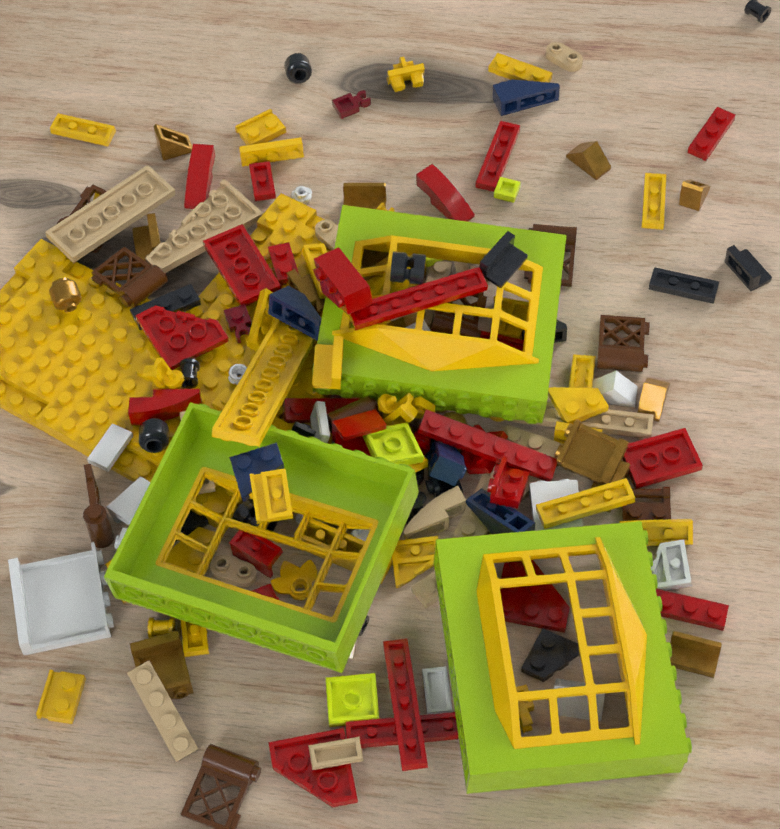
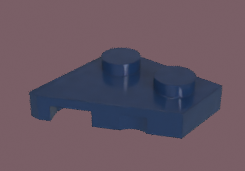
(255, 462)

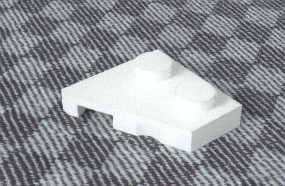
(672, 566)

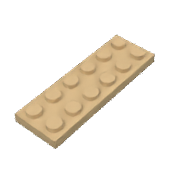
(110, 213)

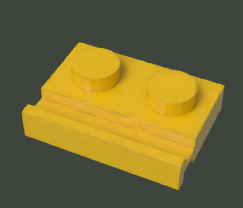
(260, 128)
(271, 496)
(61, 696)

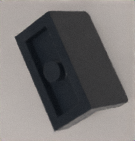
(502, 260)
(747, 268)

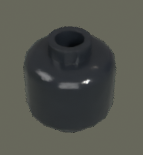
(298, 68)
(153, 435)

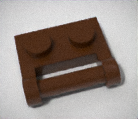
(648, 511)

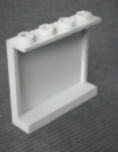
(60, 601)

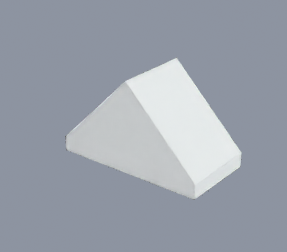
(616, 389)

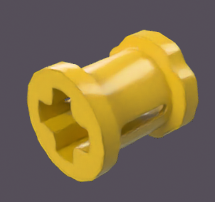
(160, 627)

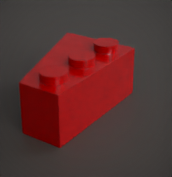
(342, 281)

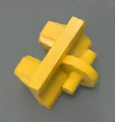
(405, 71)
(162, 375)
(393, 410)

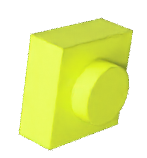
(507, 189)

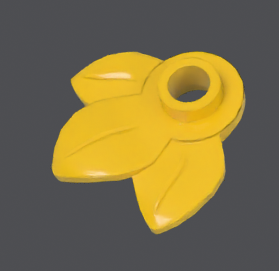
(293, 578)

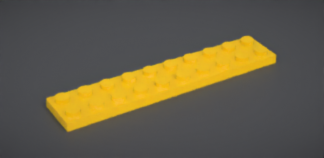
(263, 386)

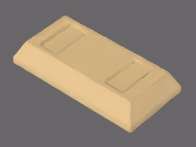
(335, 753)

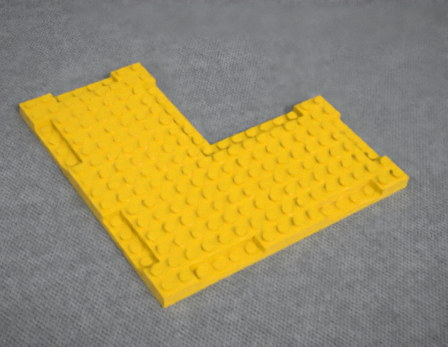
(82, 365)

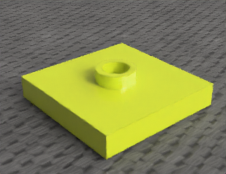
(395, 444)
(351, 698)

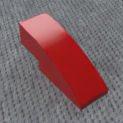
(199, 175)
(443, 194)
(163, 405)

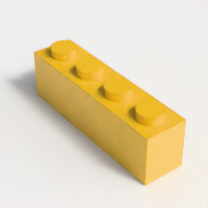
(323, 535)

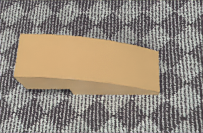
(436, 514)

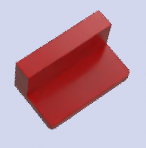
(357, 426)
(256, 550)

